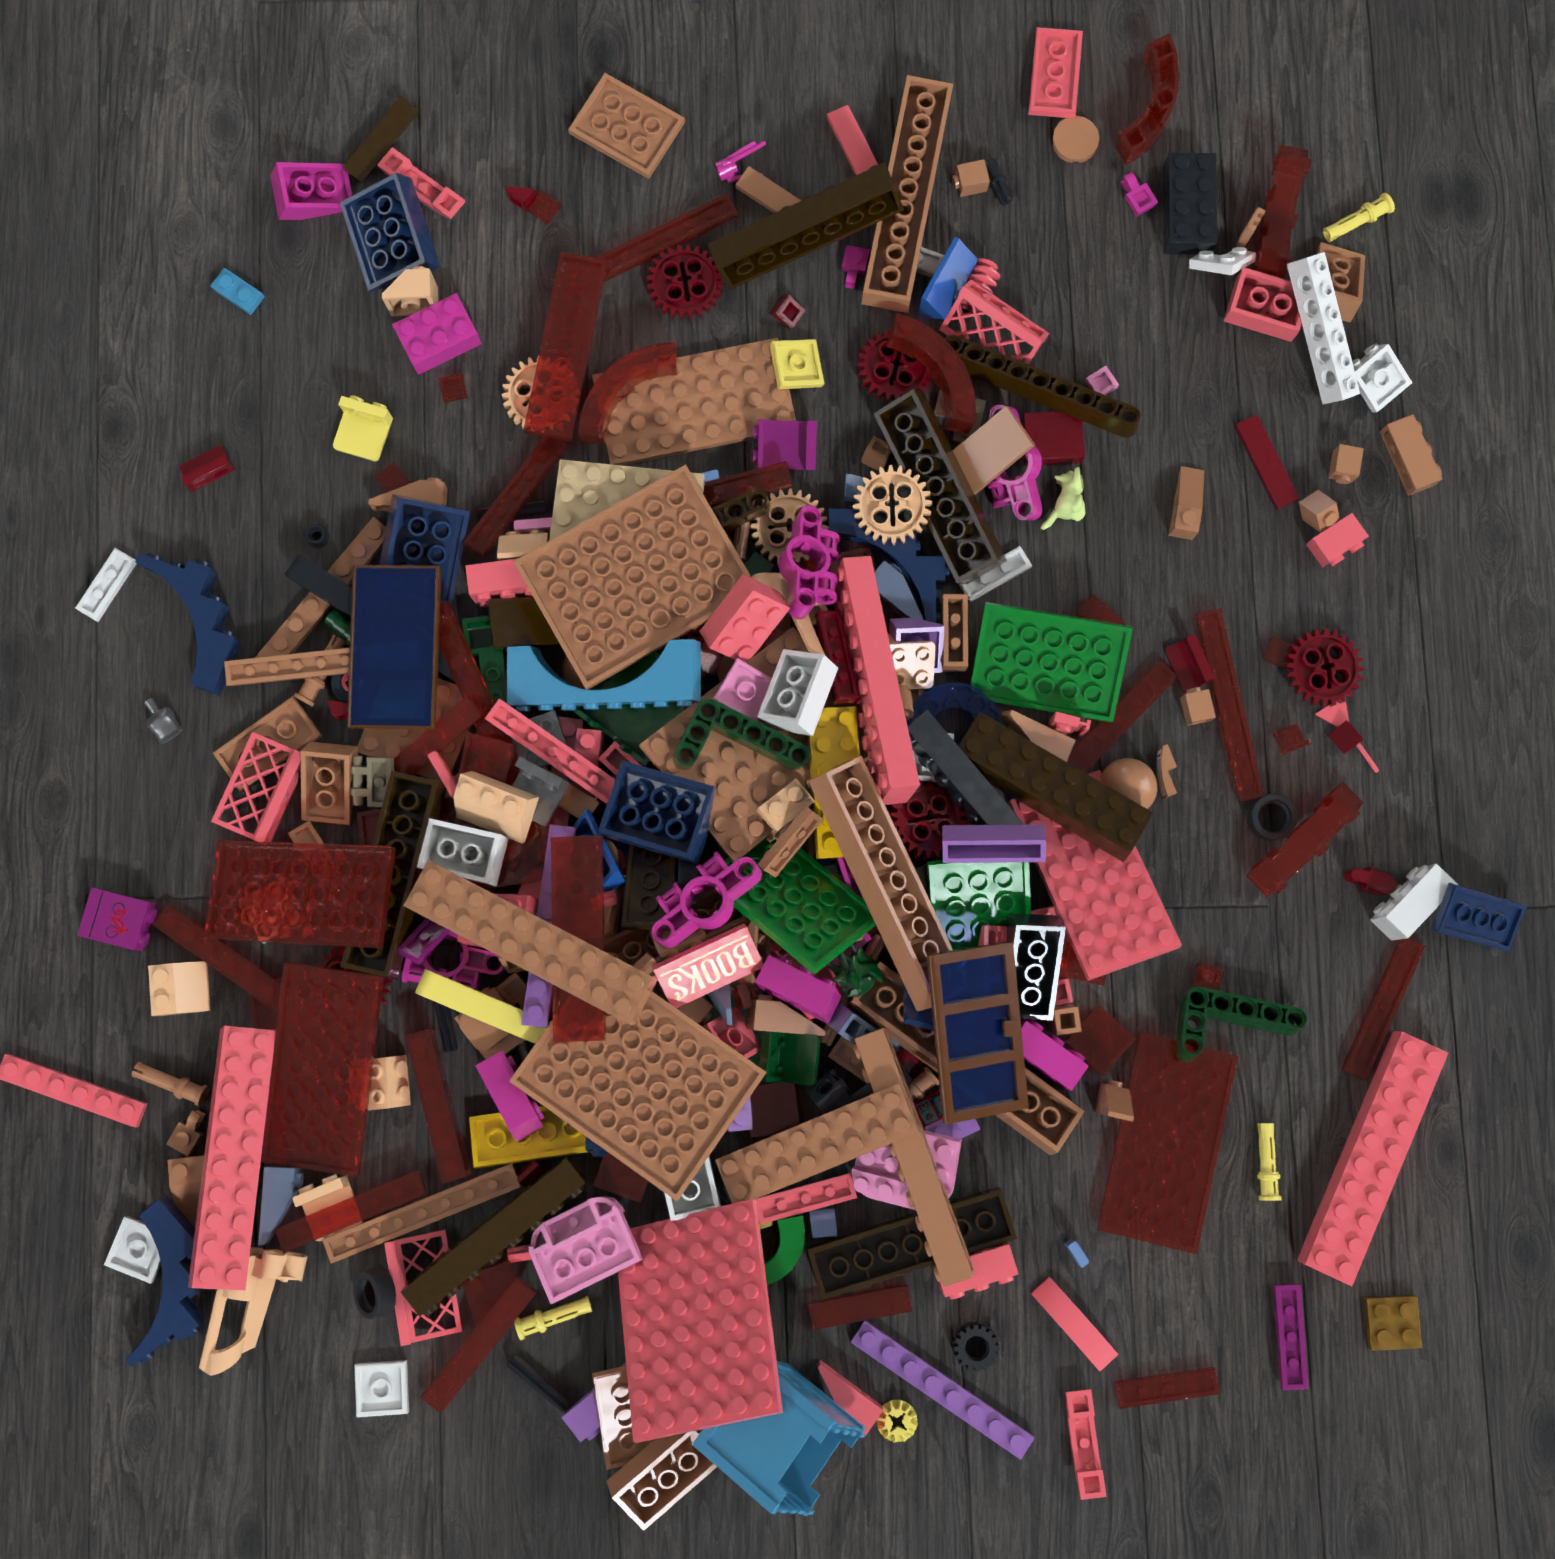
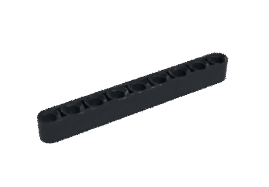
(336, 594)

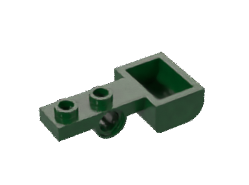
(492, 661)

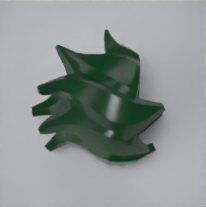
(856, 972)

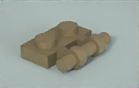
(378, 775)

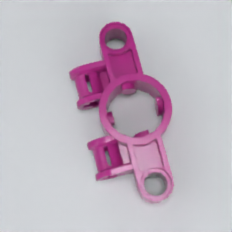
(1023, 488)
(804, 586)
(678, 902)
(472, 965)

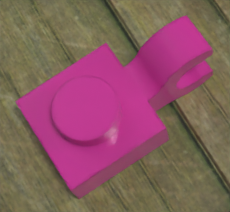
(1139, 197)
(854, 263)

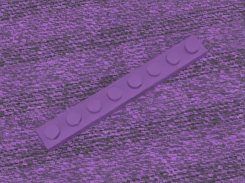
(539, 991)
(942, 1389)

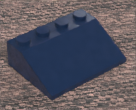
(388, 231)
(426, 536)
(658, 812)

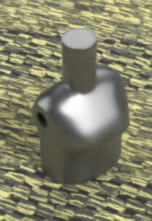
(162, 722)

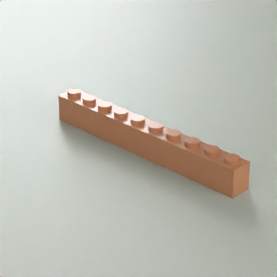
(918, 1167)

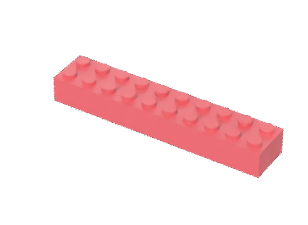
(880, 700)
(1372, 1157)
(232, 1159)

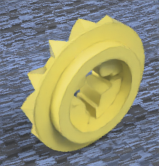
(909, 1419)

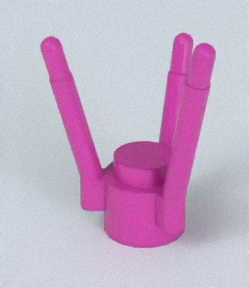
(727, 167)

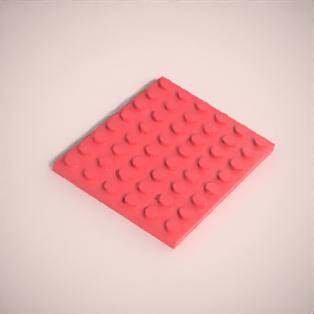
(698, 1324)

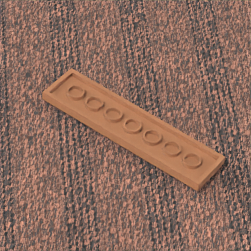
(818, 1144)

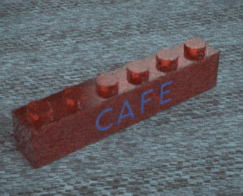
(437, 1105)

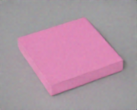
(744, 689)

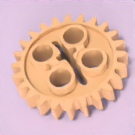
(514, 401)
(789, 506)
(870, 506)

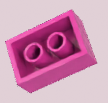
(437, 334)
(799, 988)
(1050, 1056)
(518, 1112)

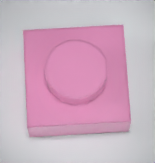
(1102, 381)

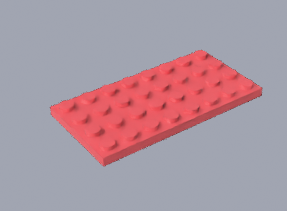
(1103, 902)

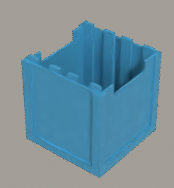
(783, 1452)

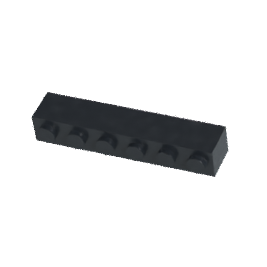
(958, 774)

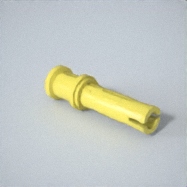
(1368, 213)
(1267, 1174)
(541, 1320)

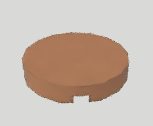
(1075, 139)

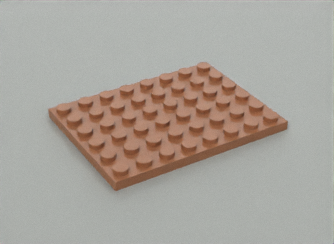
(633, 576)
(739, 774)
(646, 1094)

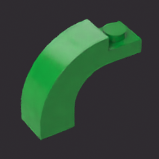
(789, 1249)

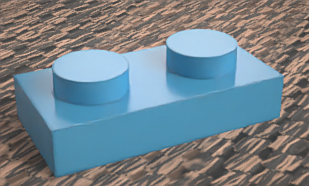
(237, 291)

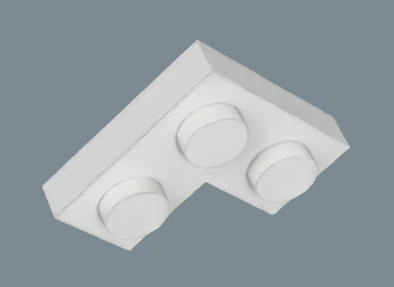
(1223, 264)

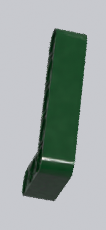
(737, 734)
(1232, 1015)

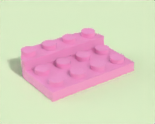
(878, 1177)
(582, 1247)

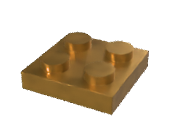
(1392, 1322)

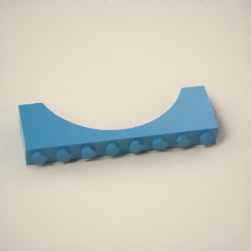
(669, 680)

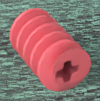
(984, 274)

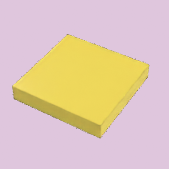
(796, 364)

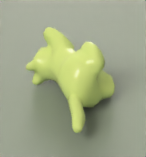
(1070, 501)

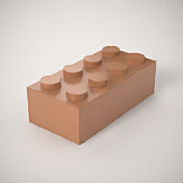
(659, 1477)

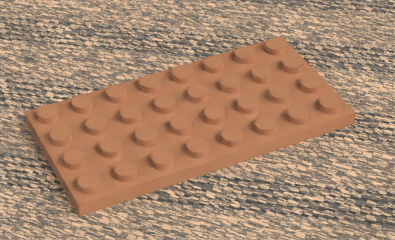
(700, 408)

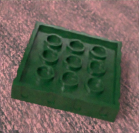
(631, 725)

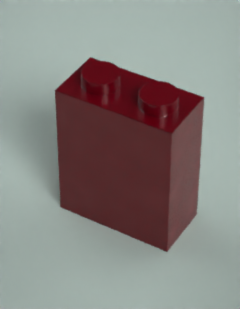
(1056, 437)

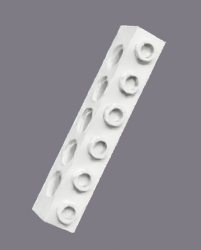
(1323, 328)

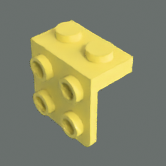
(362, 428)

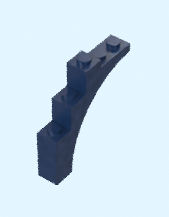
(920, 571)
(207, 614)
(176, 1313)

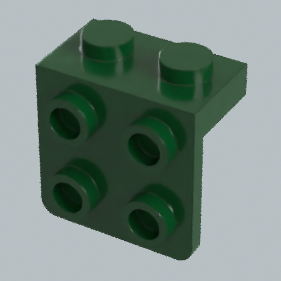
(789, 1057)

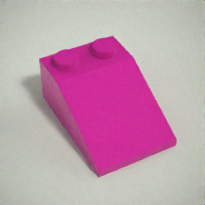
(309, 189)

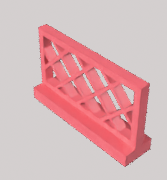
(999, 312)
(276, 803)
(402, 1307)

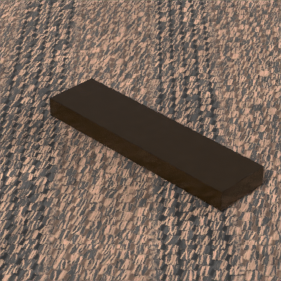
(380, 139)

